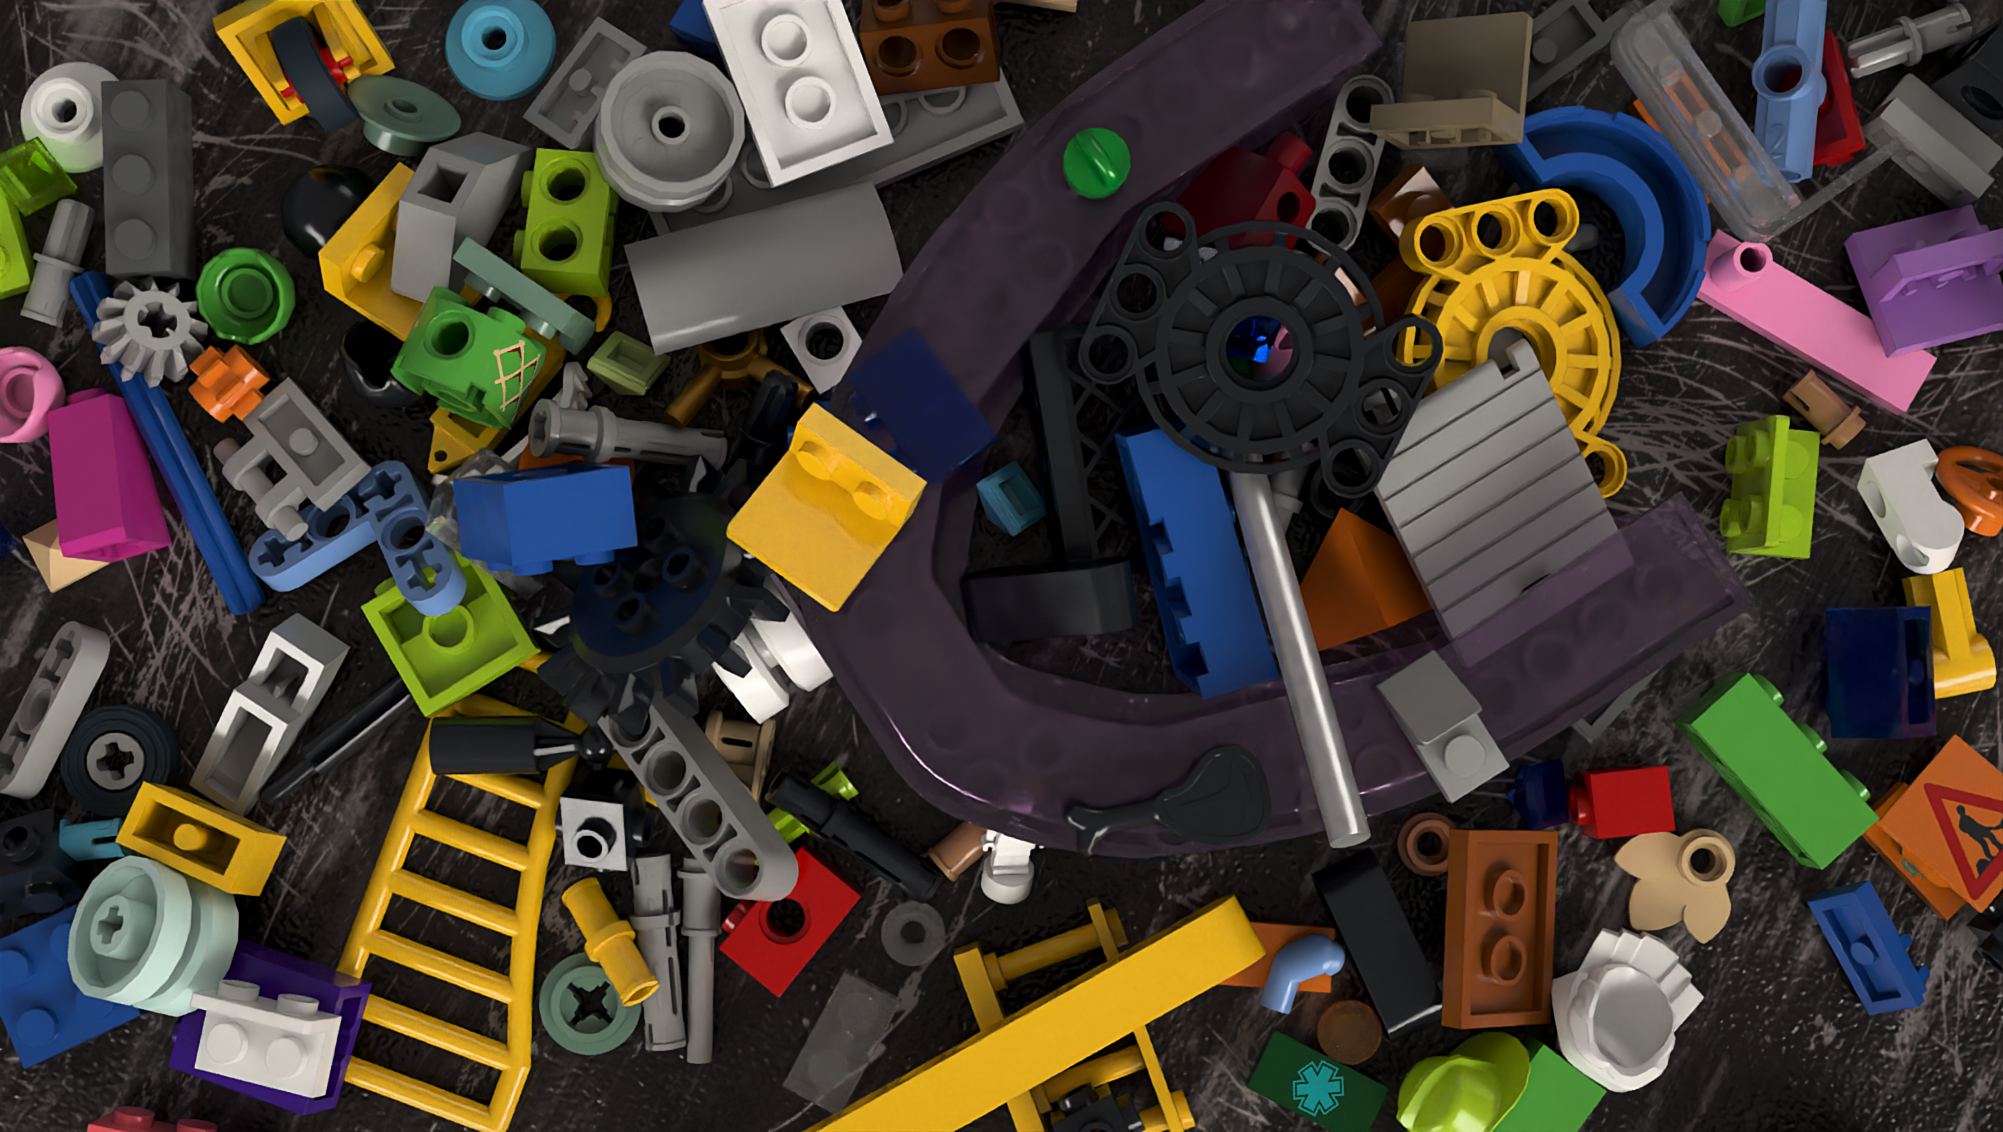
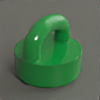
(1096, 163)

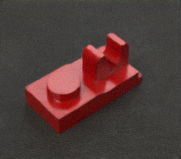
(1838, 122)

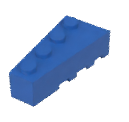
(1194, 563)

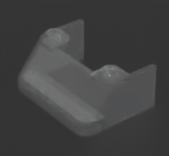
(1709, 132)

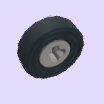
(94, 741)

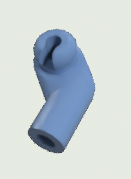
(1296, 963)

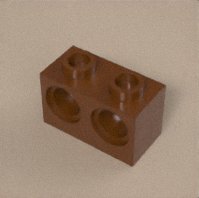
(933, 50)

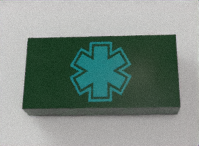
(1315, 1085)

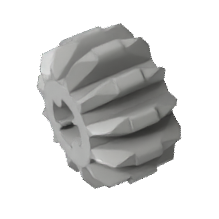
(149, 331)

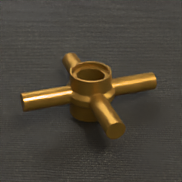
(732, 373)

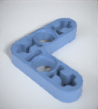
(385, 522)

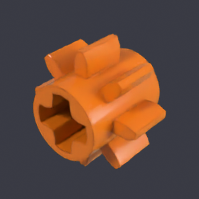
(228, 382)

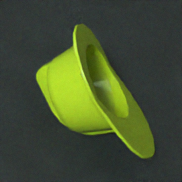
(1467, 1088)

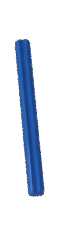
(178, 466)

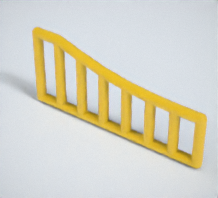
(520, 924)

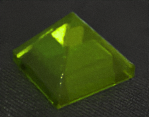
(33, 176)

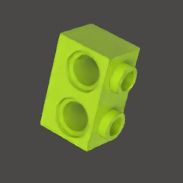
(582, 222)

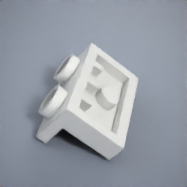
(266, 1039)

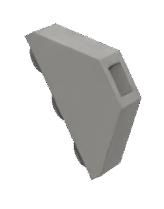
(453, 195)

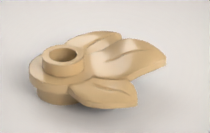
(1669, 886)

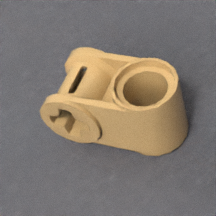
(747, 763)

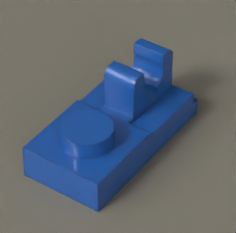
(1870, 947)

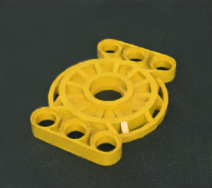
(1520, 288)

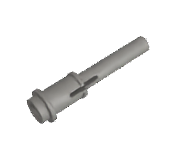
(701, 923)

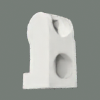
(1909, 509)

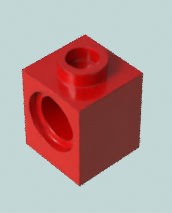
(1622, 801)

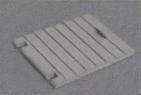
(1489, 490)

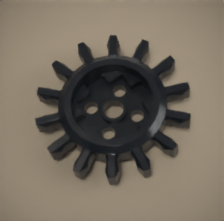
(641, 642)

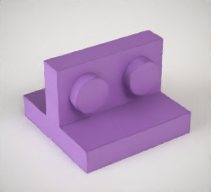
(1930, 279)

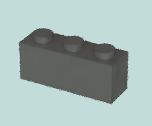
(148, 181)

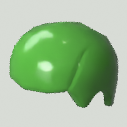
(245, 295)

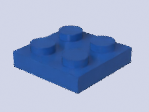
(40, 1000)

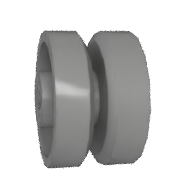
(667, 96)

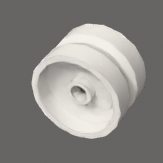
(772, 644)

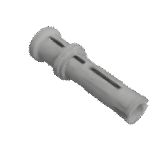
(602, 435)

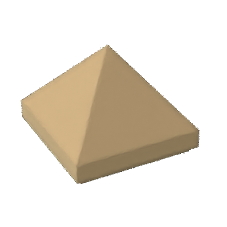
(55, 568)

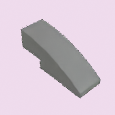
(268, 713)

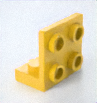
(360, 260)
(827, 509)

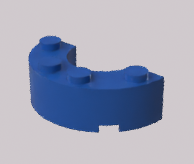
(1645, 187)

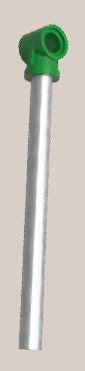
(1297, 652)

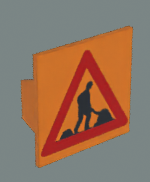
(1953, 823)

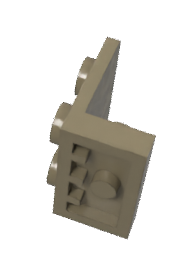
(1460, 84)

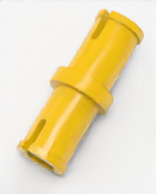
(610, 941)

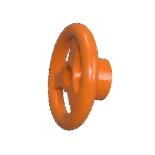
(1976, 494)

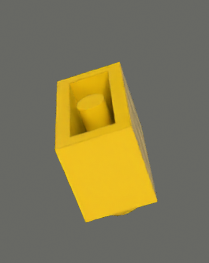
(200, 839)

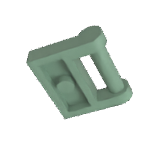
(537, 305)

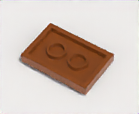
(1499, 927)

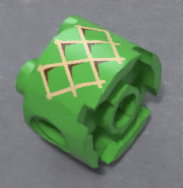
(470, 359)

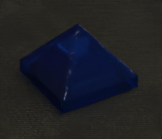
(1541, 795)

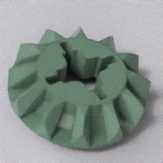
(561, 1002)

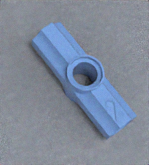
(1789, 119)

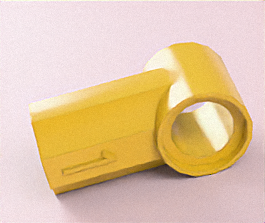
(1960, 654)

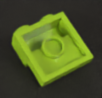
(452, 652)

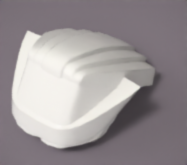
(1623, 1009)

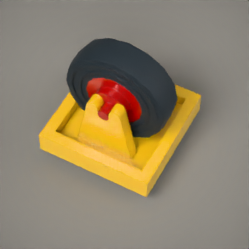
(304, 54)

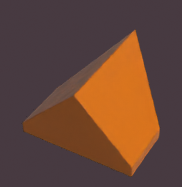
(1359, 583)

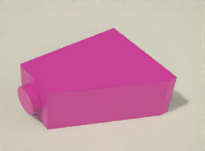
(103, 480)

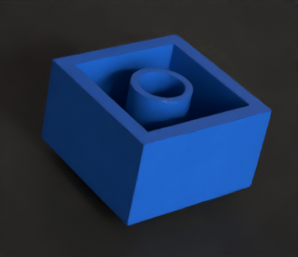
(546, 515)

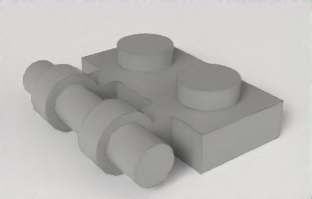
(305, 445)

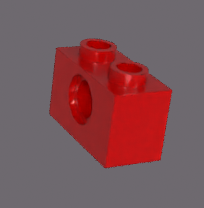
(779, 955)

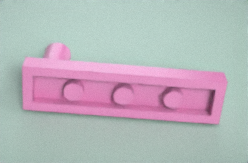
(1808, 322)

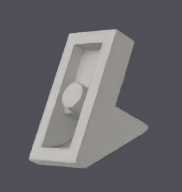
(1443, 725)

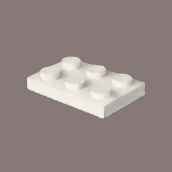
(798, 83)

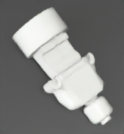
(1008, 869)

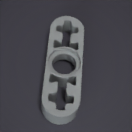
(51, 708)

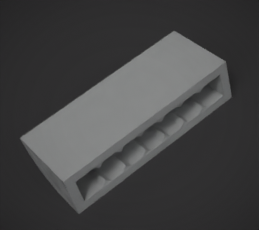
(764, 267)

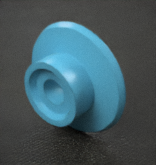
(514, 67)

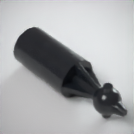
(510, 745)

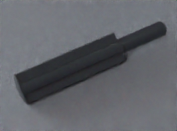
(344, 737)

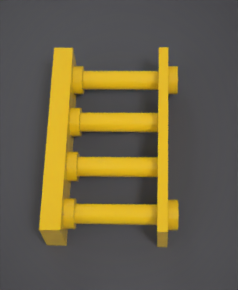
(988, 974)

